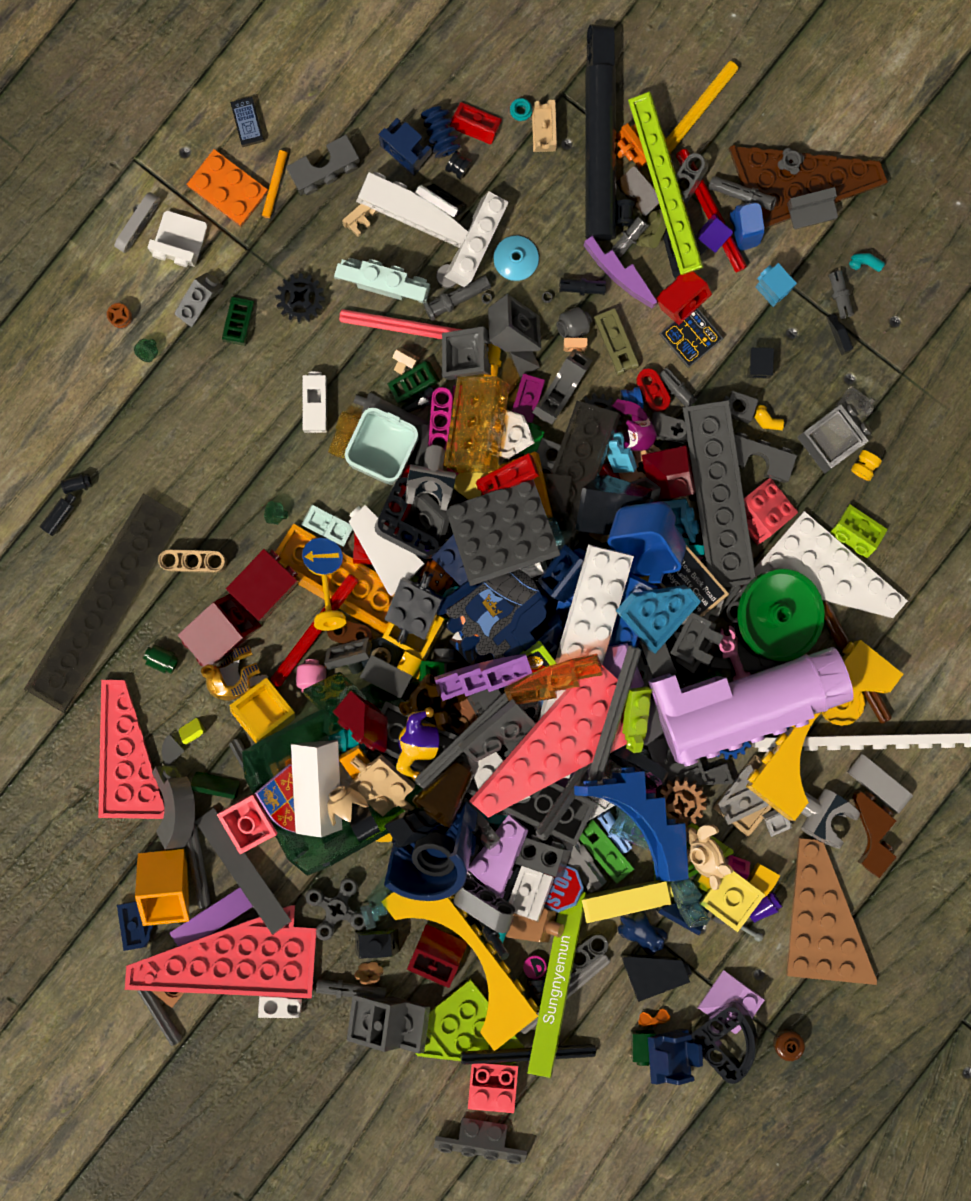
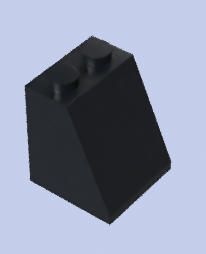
(603, 499)

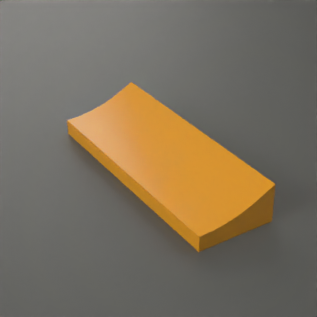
(368, 599)

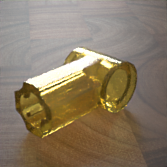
(345, 428)

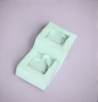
(327, 525)

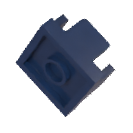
(404, 145)
(672, 1057)

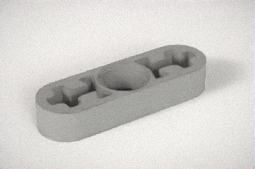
(137, 222)

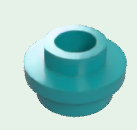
(521, 102)

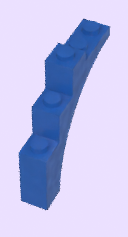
(663, 835)

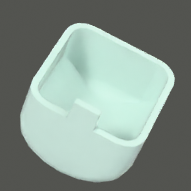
(381, 445)

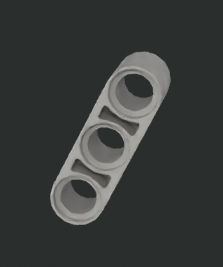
(880, 783)

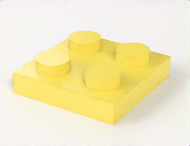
(733, 900)

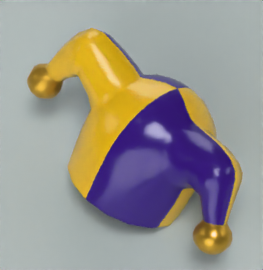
(417, 742)

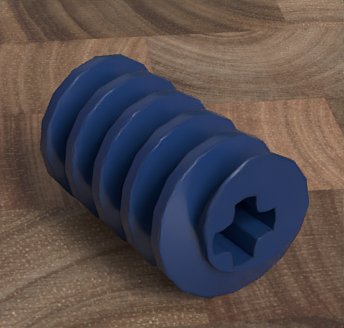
(439, 131)

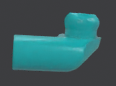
(866, 259)

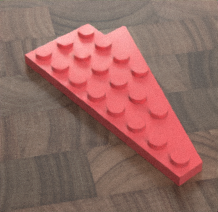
(555, 746)
(234, 962)

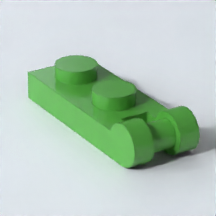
(606, 852)

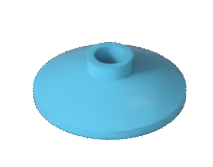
(516, 269)

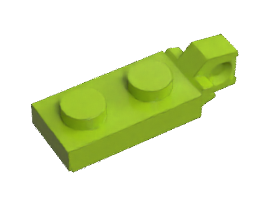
(636, 717)

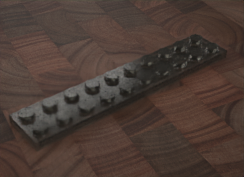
(103, 603)

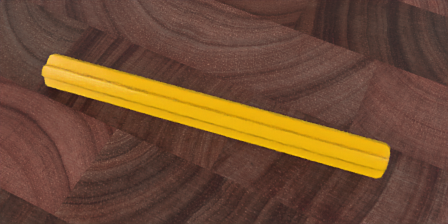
(701, 105)

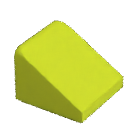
(191, 731)

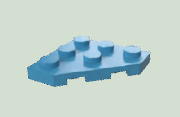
(657, 613)

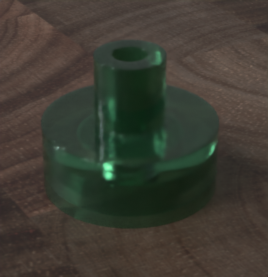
(146, 350)
(275, 513)

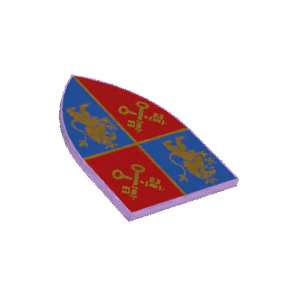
(279, 800)

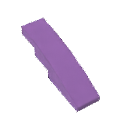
(626, 278)
(483, 676)
(212, 918)

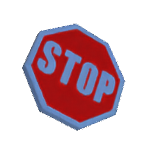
(565, 891)

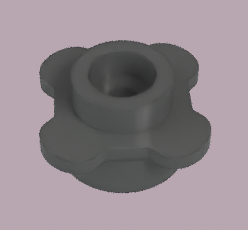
(789, 154)

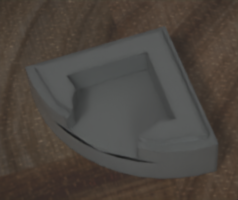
(171, 750)

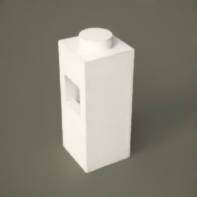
(314, 403)

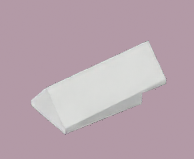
(314, 777)

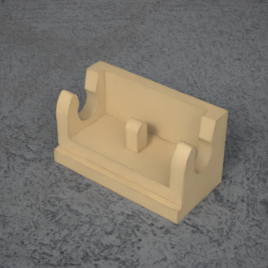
(544, 126)

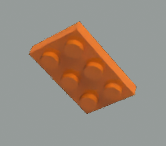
(227, 188)

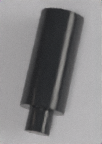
(58, 514)

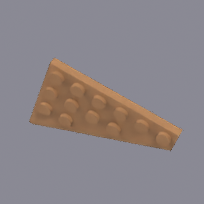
(822, 930)

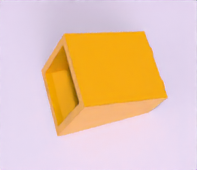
(162, 887)

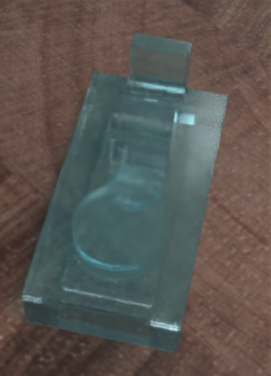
(371, 914)

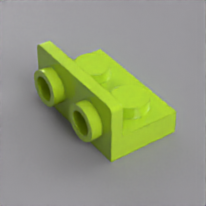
(858, 531)

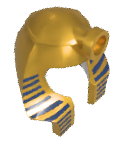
(225, 682)

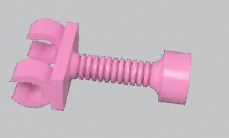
(729, 647)

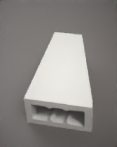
(387, 558)

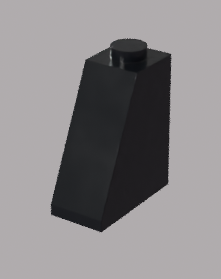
(655, 974)

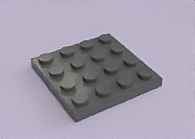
(502, 532)

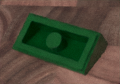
(215, 785)

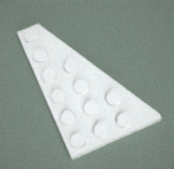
(831, 568)

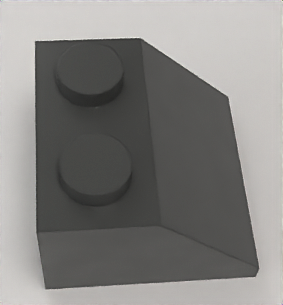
(513, 326)

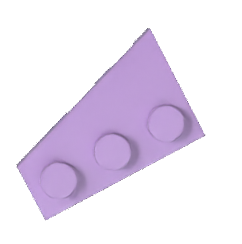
(495, 865)

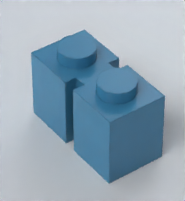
(775, 284)

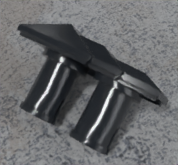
(409, 827)

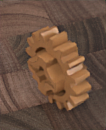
(675, 808)

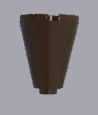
(446, 793)

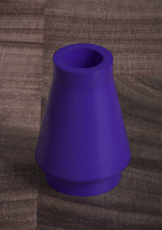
(768, 906)

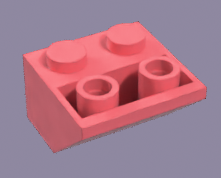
(493, 1087)

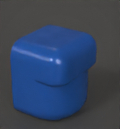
(649, 536)

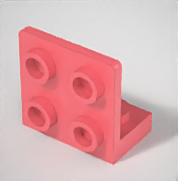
(767, 511)

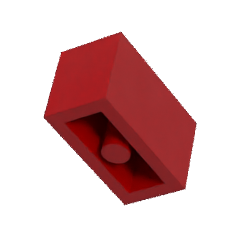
(683, 296)

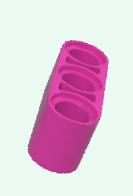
(440, 410)

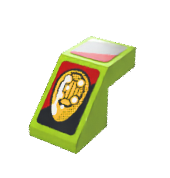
(539, 657)

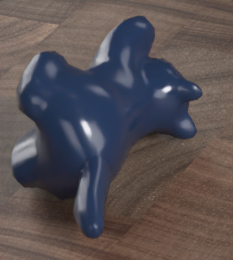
(639, 929)

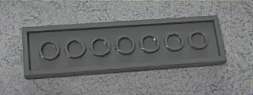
(719, 493)

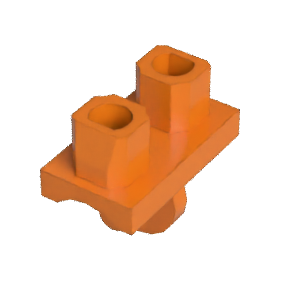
(630, 145)

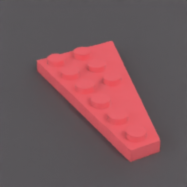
(125, 768)

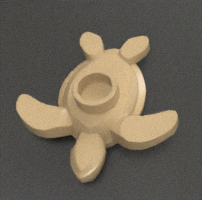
(707, 854)

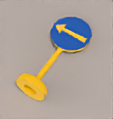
(324, 558)

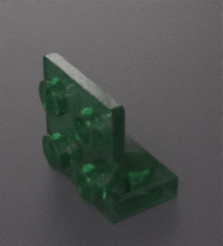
(328, 695)

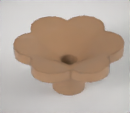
(369, 973)

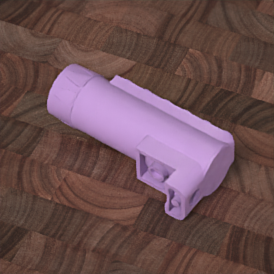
(724, 715)

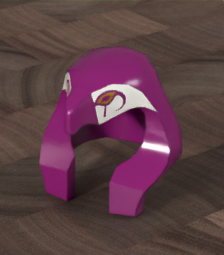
(640, 430)

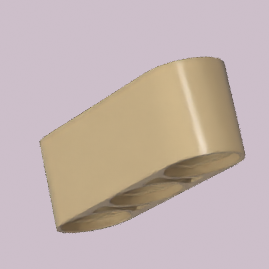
(182, 557)

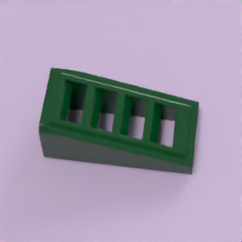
(234, 339)
(433, 379)

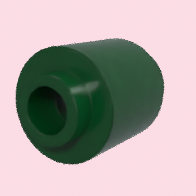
(161, 659)

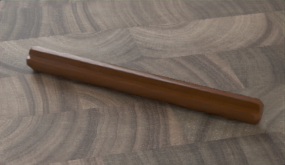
(841, 641)

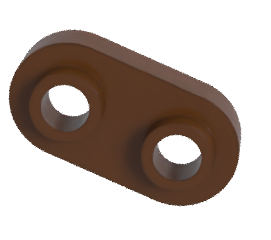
(349, 633)

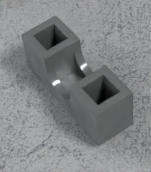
(308, 177)
(778, 461)

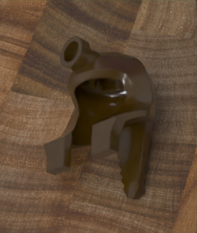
(429, 695)

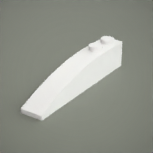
(409, 208)

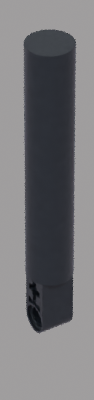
(600, 134)

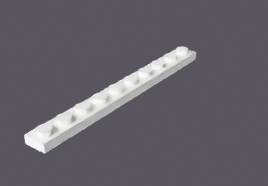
(878, 741)

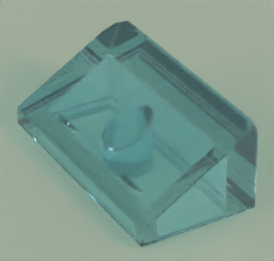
(627, 830)

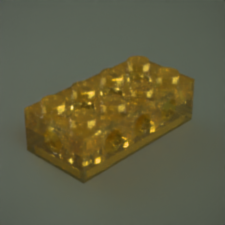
(476, 424)

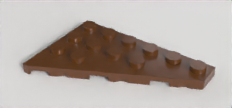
(816, 173)

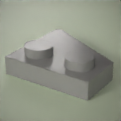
(740, 800)

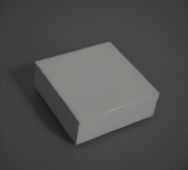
(776, 823)

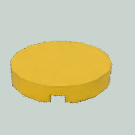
(847, 712)

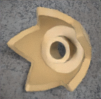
(341, 803)

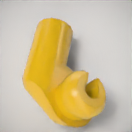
(765, 421)

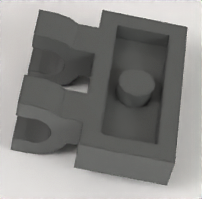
(691, 637)

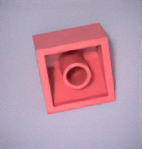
(247, 823)

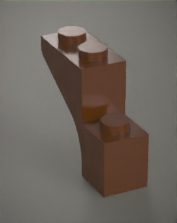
(876, 824)

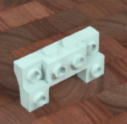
(383, 280)

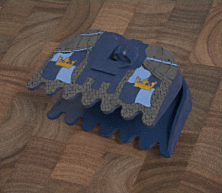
(506, 617)

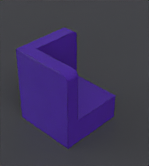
(714, 233)

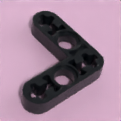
(394, 522)

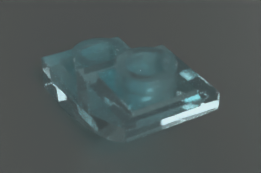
(687, 898)

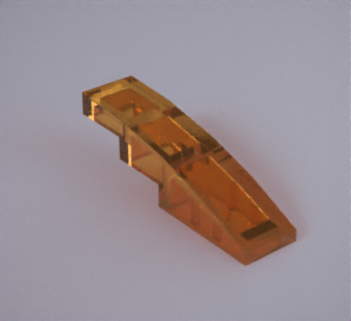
(546, 682)

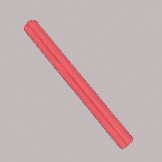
(394, 324)

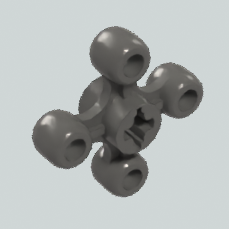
(331, 918)

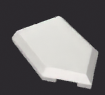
(515, 435)

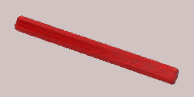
(710, 208)
(312, 633)

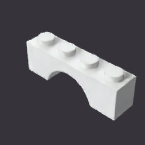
(477, 239)

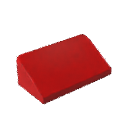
(475, 123)

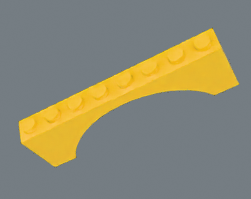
(779, 776)
(507, 1006)

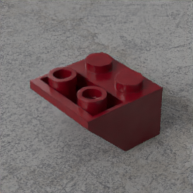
(364, 720)
(437, 955)

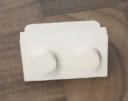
(178, 239)

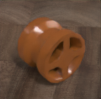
(115, 312)

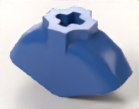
(747, 225)

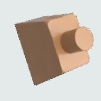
(531, 930)

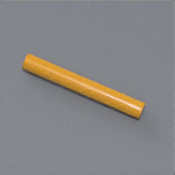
(274, 185)

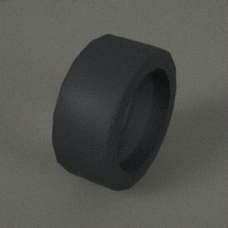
(429, 865)

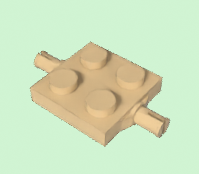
(382, 784)

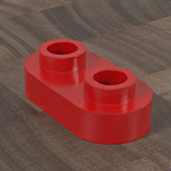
(654, 390)

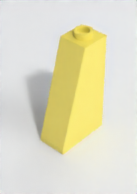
(626, 900)

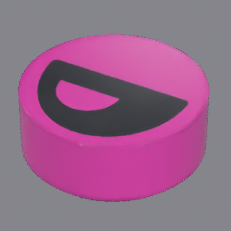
(534, 966)

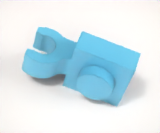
(620, 458)

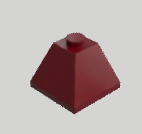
(670, 471)

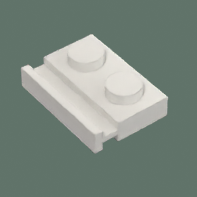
(530, 893)

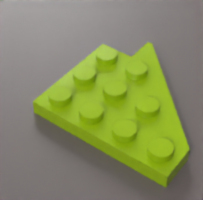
(457, 1025)

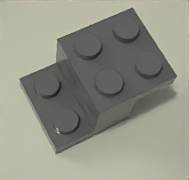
(388, 1023)

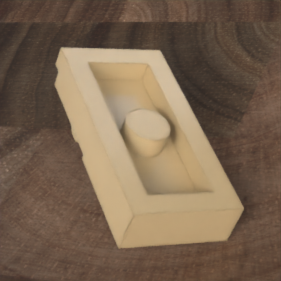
(358, 216)

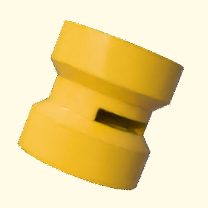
(866, 465)

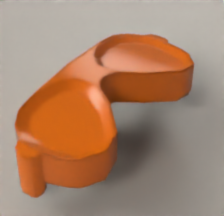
(646, 1020)

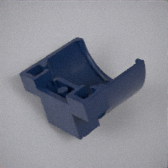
(411, 883)

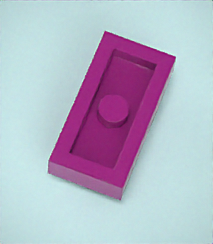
(528, 396)

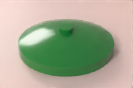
(781, 615)

